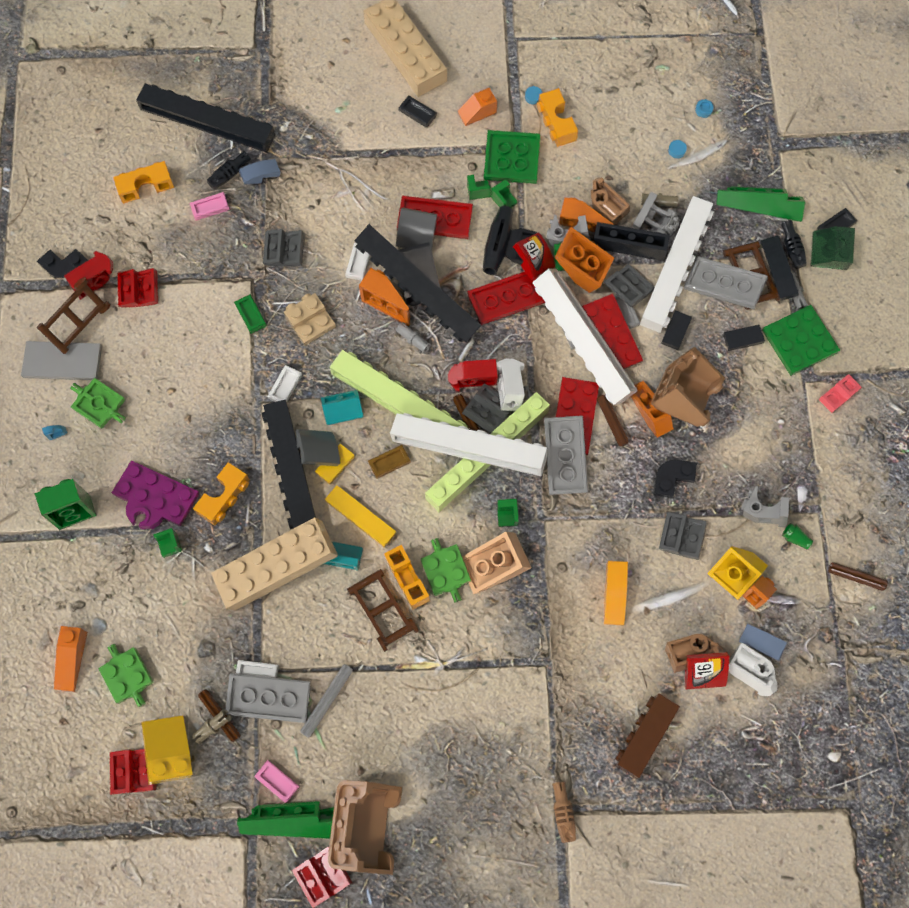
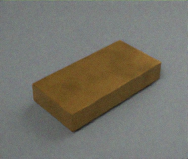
(389, 461)

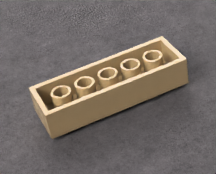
(405, 46)
(274, 564)

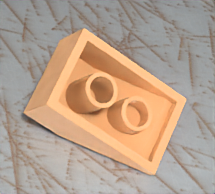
(496, 562)

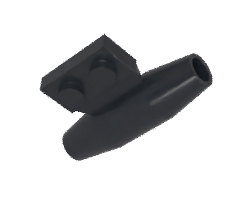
(501, 241)

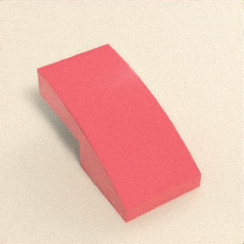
(840, 393)

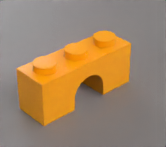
(561, 130)
(130, 182)
(214, 508)
(406, 577)

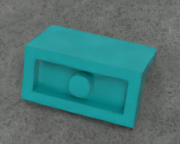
(341, 407)
(348, 556)

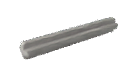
(326, 700)

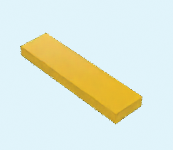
(360, 516)

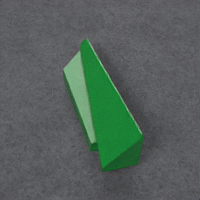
(763, 201)
(288, 820)

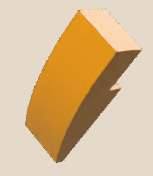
(615, 592)

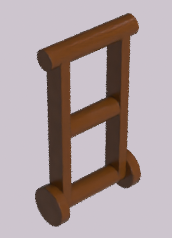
(762, 268)
(80, 286)
(409, 623)

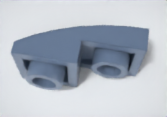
(257, 171)
(763, 642)

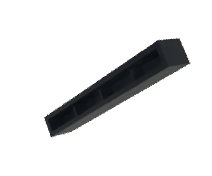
(206, 117)
(415, 281)
(289, 463)

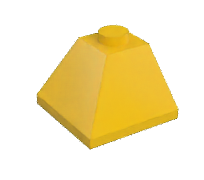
(737, 570)

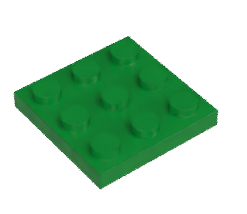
(512, 156)
(800, 340)

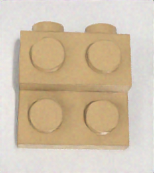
(309, 318)

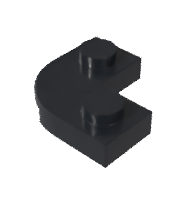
(58, 268)
(669, 473)

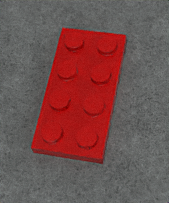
(452, 217)
(504, 298)
(614, 329)
(578, 399)

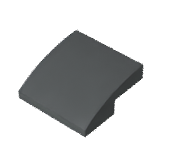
(415, 228)
(283, 248)
(629, 285)
(486, 409)
(317, 447)
(683, 535)

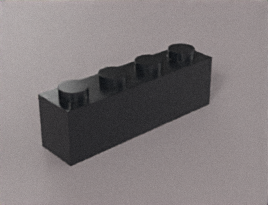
(631, 241)

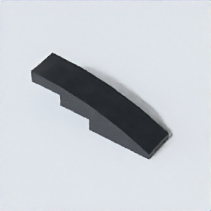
(779, 268)

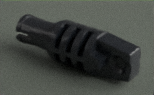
(227, 170)
(794, 245)

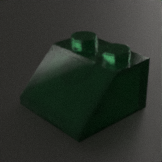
(833, 248)

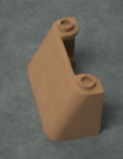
(687, 388)
(361, 827)

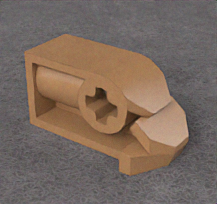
(613, 207)
(680, 648)

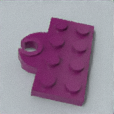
(154, 496)

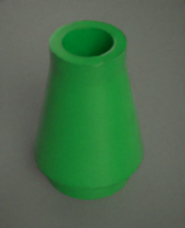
(797, 536)

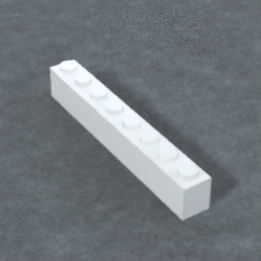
(675, 267)
(584, 336)
(469, 444)

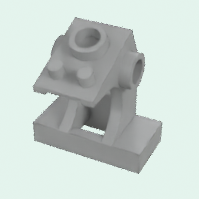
(670, 223)
(556, 233)
(758, 513)

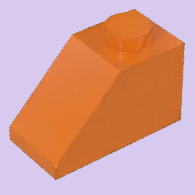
(478, 107)
(760, 592)

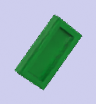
(250, 314)

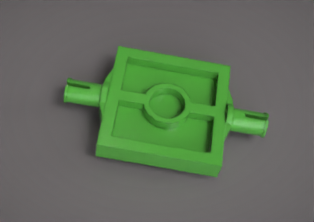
(97, 403)
(446, 570)
(126, 675)

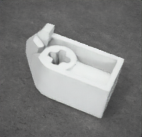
(510, 384)
(746, 666)

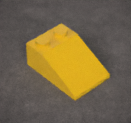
(166, 750)

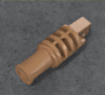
(564, 813)

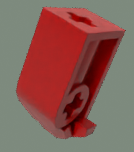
(95, 270)
(473, 374)

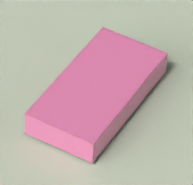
(209, 206)
(277, 781)

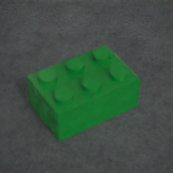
(65, 504)

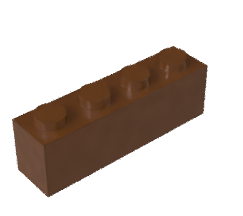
(647, 735)

